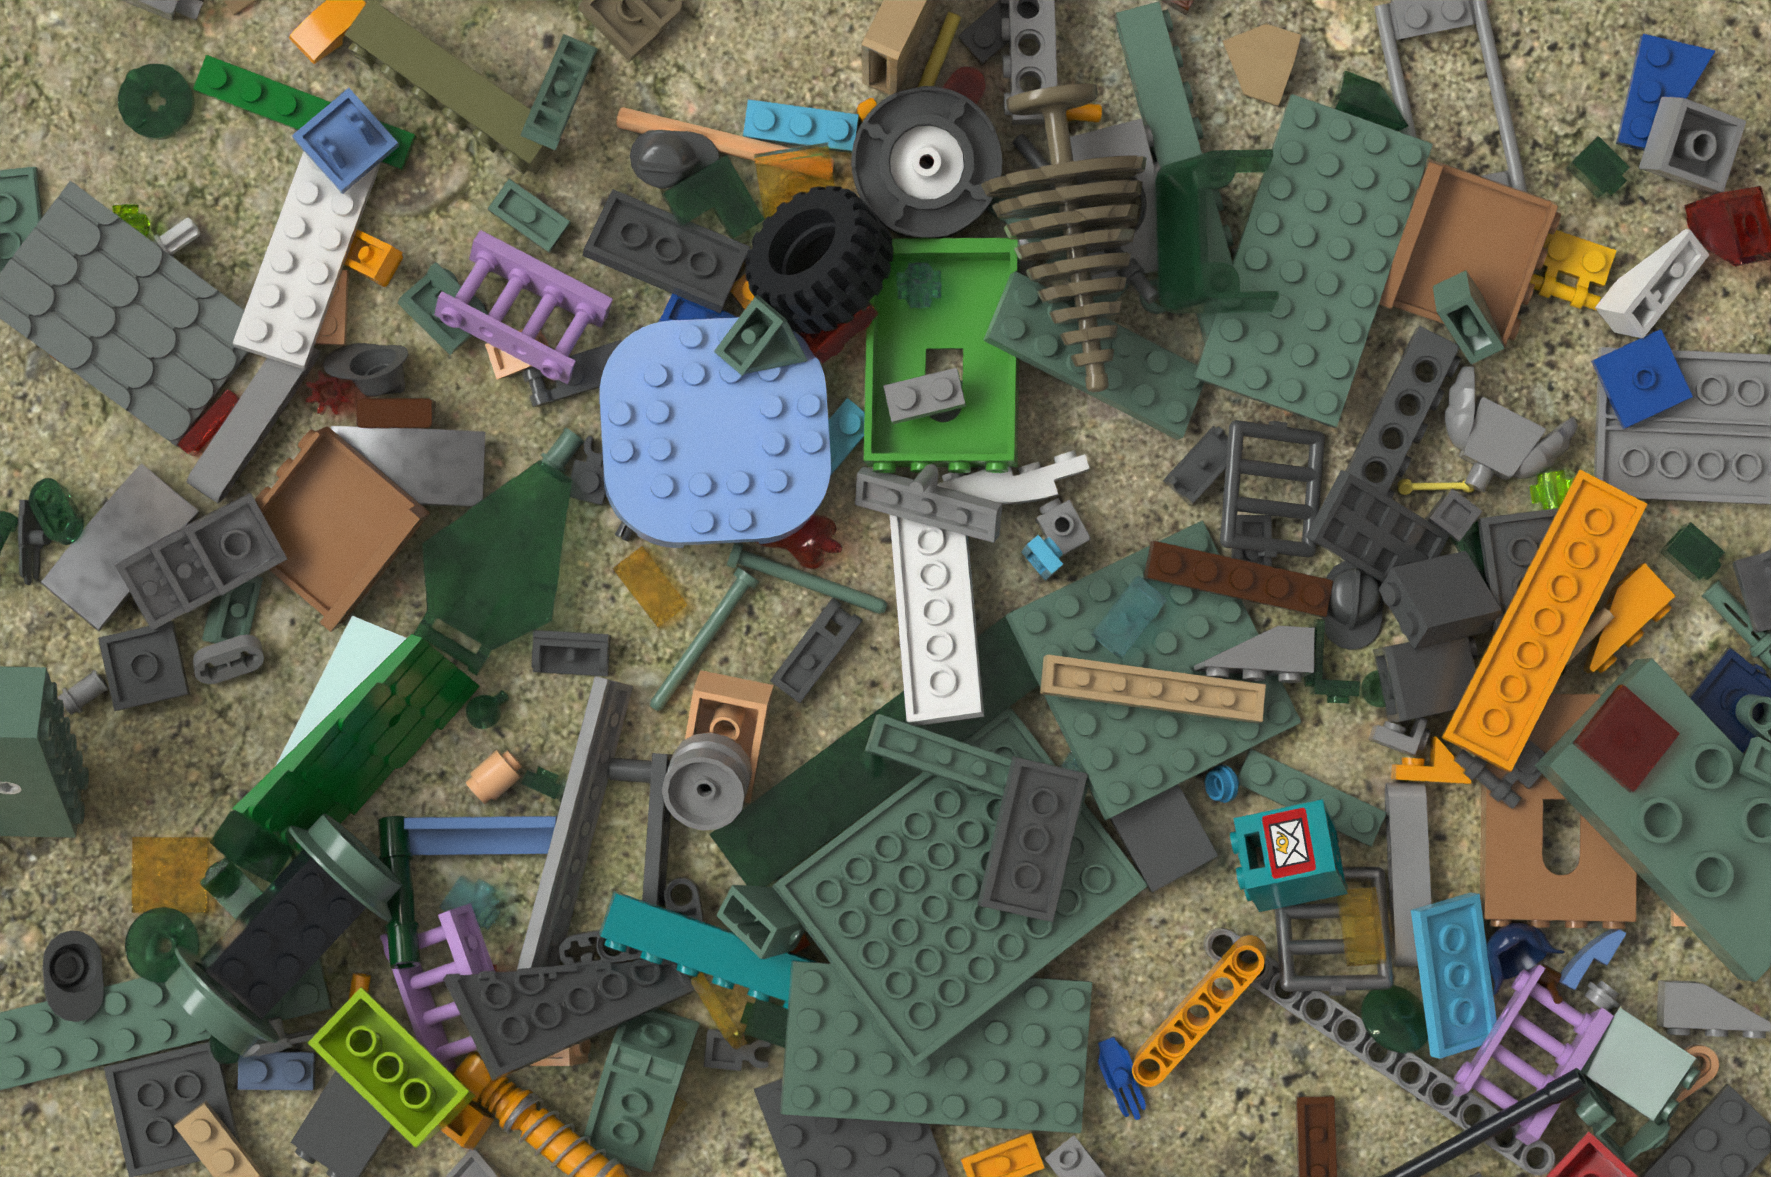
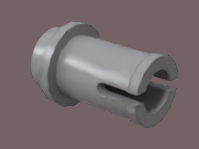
(83, 692)

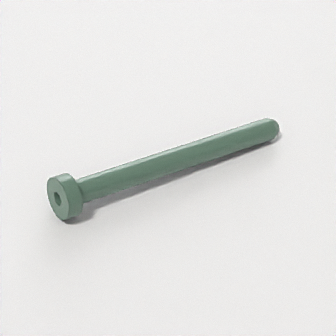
(805, 579)
(703, 638)

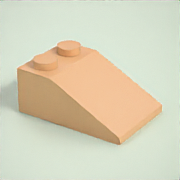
(731, 709)

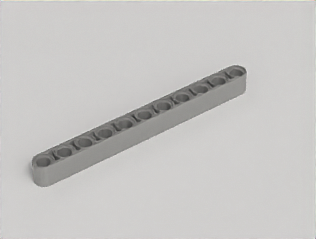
(1391, 1064)

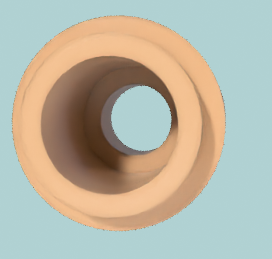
(494, 776)

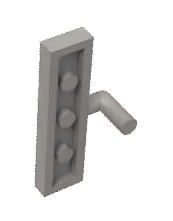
(928, 503)

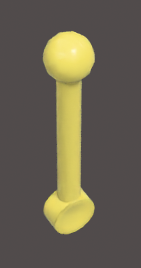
(1405, 486)

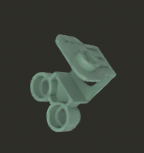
(1600, 1115)

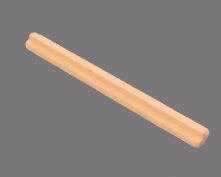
(724, 142)

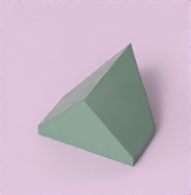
(760, 340)

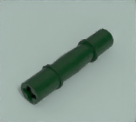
(402, 929)

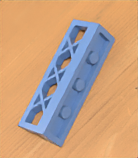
(480, 835)

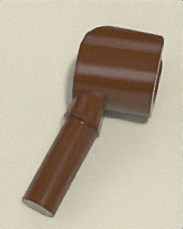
(1550, 980)

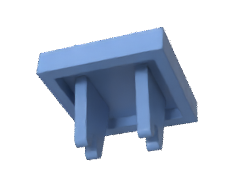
(345, 140)

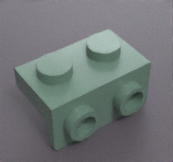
(421, 304)

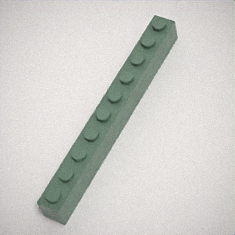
(1165, 108)

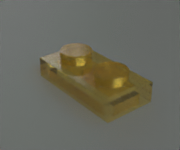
(1361, 927)

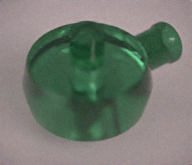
(485, 710)

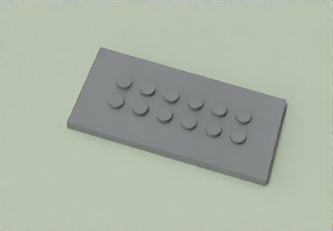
(1701, 448)

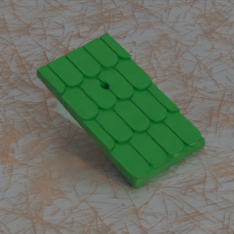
(360, 725)

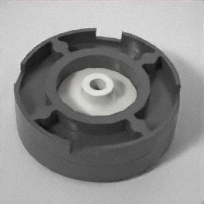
(917, 126)

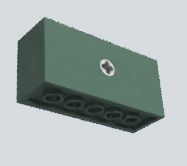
(38, 758)

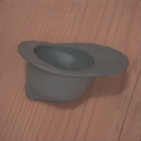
(670, 157)
(371, 367)
(1353, 607)
(73, 976)

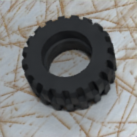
(843, 281)

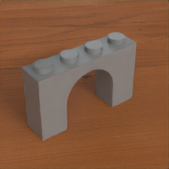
(1127, 140)

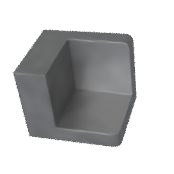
(1453, 514)

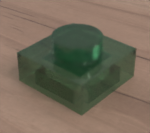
(543, 782)

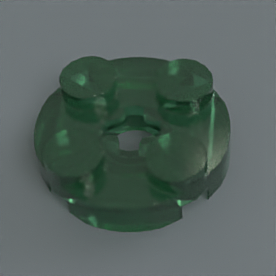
(169, 118)

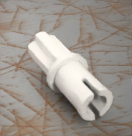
(178, 236)

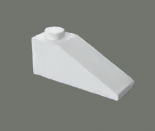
(1651, 286)

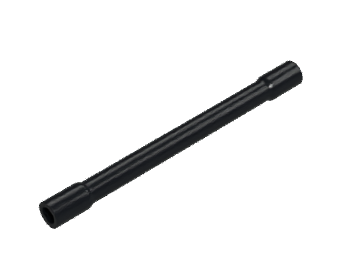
(1553, 1093)

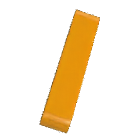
(1193, 1027)

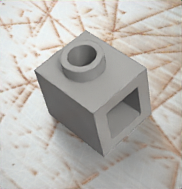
(1062, 525)

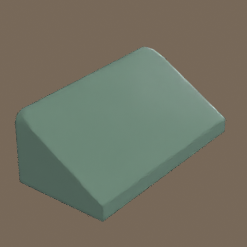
(232, 612)

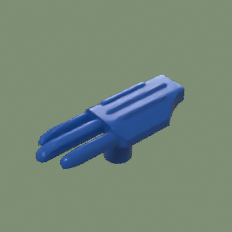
(1117, 1072)

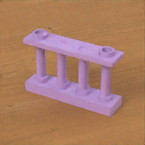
(539, 278)
(470, 957)
(1589, 1029)

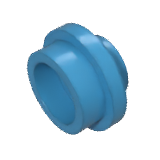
(1222, 784)

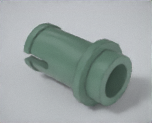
(562, 450)

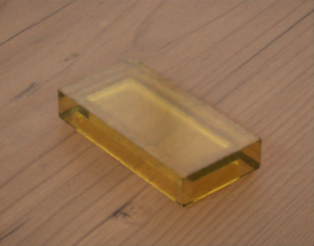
(650, 587)
(718, 1011)

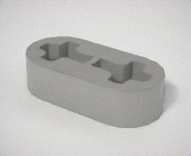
(228, 659)

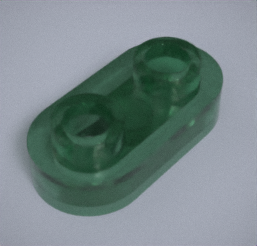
(60, 518)

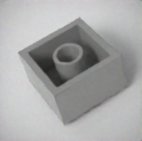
(1692, 144)

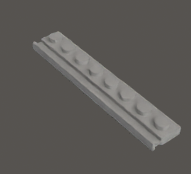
(575, 823)

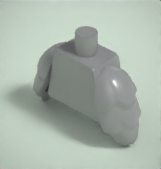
(1497, 438)

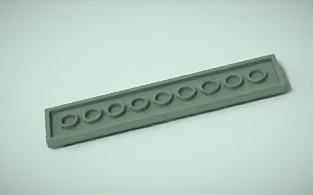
(131, 1022)

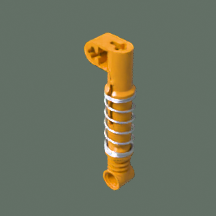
(539, 1128)

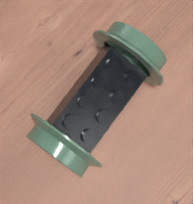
(282, 935)

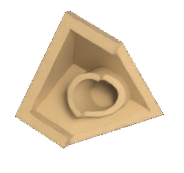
(1263, 61)

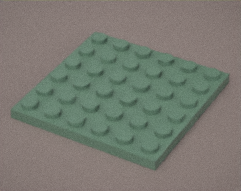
(1136, 749)

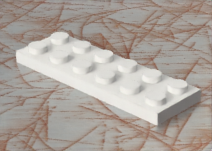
(302, 266)
(936, 623)

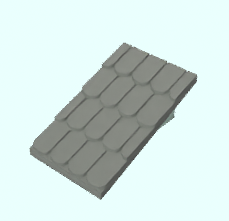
(122, 314)

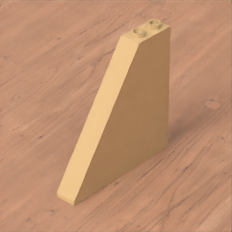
(894, 42)

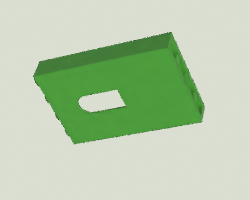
(896, 346)

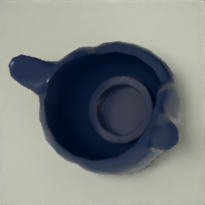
(1515, 949)

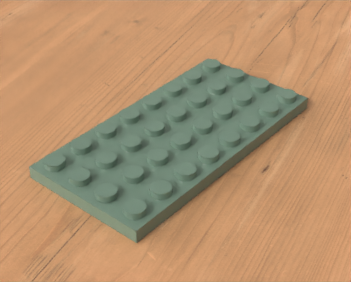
(1326, 243)
(1004, 1070)

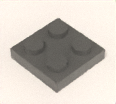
(143, 666)

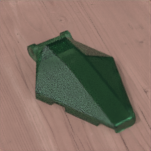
(497, 565)

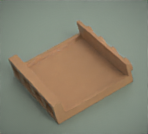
(1474, 227)
(336, 524)

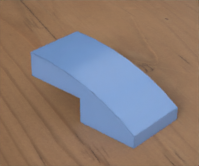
(1599, 949)

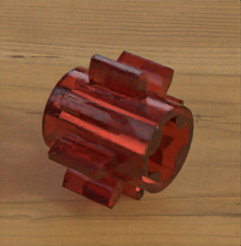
(331, 403)

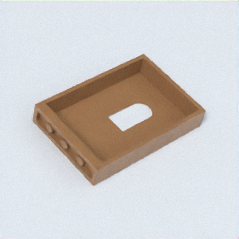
(1511, 842)

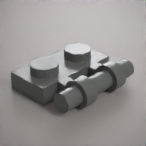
(1523, 771)

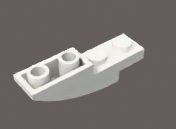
(1029, 486)

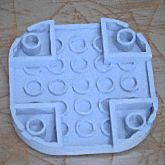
(710, 451)

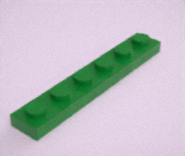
(278, 101)

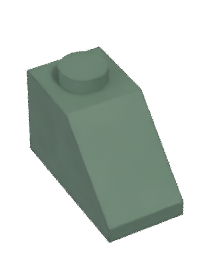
(1467, 317)

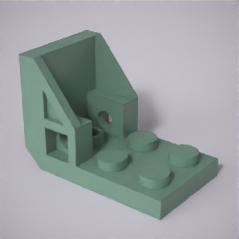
(640, 1087)

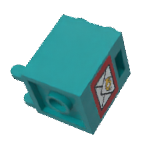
(1298, 856)

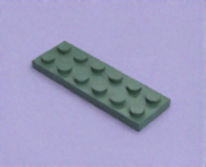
(1142, 377)

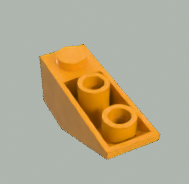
(1632, 603)

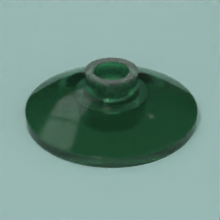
(145, 940)
(1395, 1019)

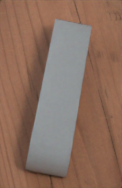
(247, 427)
(1406, 864)

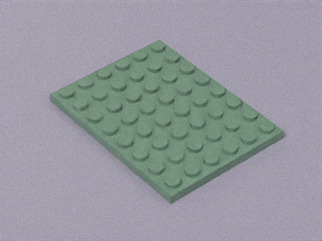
(902, 894)

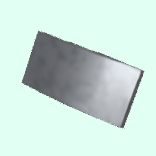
(428, 464)
(132, 519)
(201, 561)

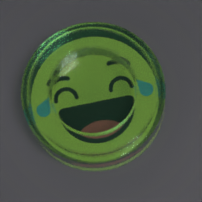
(1371, 690)

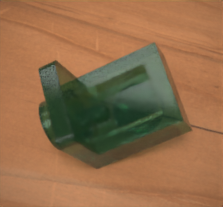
(230, 887)

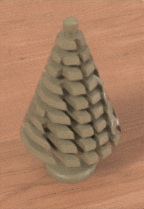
(1067, 202)

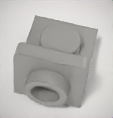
(1393, 736)

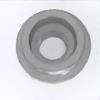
(1602, 995)

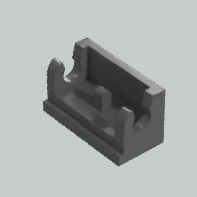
(1200, 466)
(570, 653)

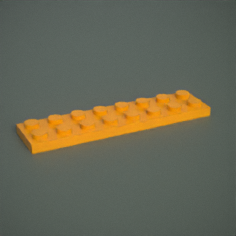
(1544, 621)

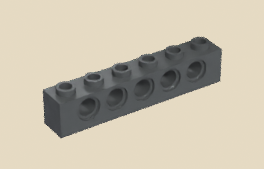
(1422, 348)

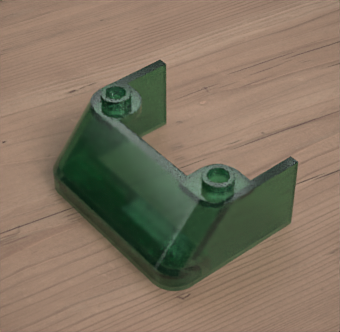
(1183, 272)

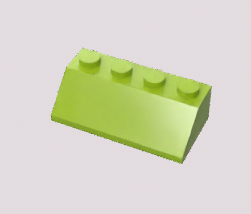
(391, 1068)

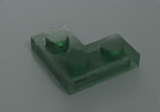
(715, 188)

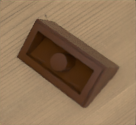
(395, 412)

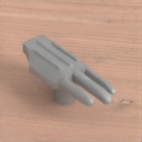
(286, 1040)

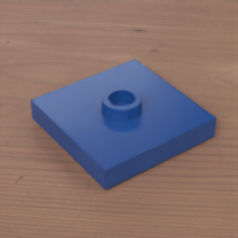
(1641, 379)

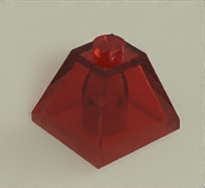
(1733, 225)

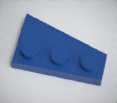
(1659, 71)

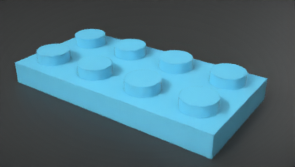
(1454, 974)

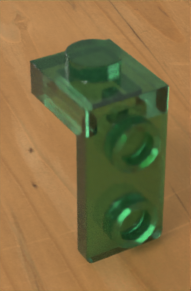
(1335, 690)

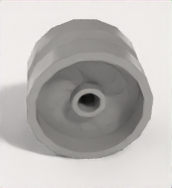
(707, 781)

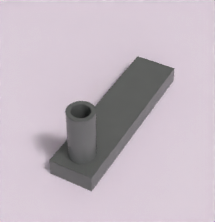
(658, 819)

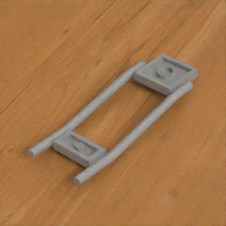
(1419, 17)

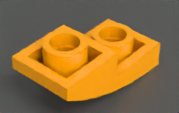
(325, 28)

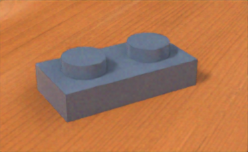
(278, 1071)

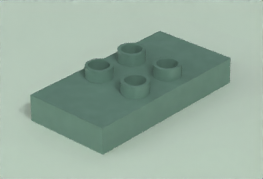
(1689, 826)

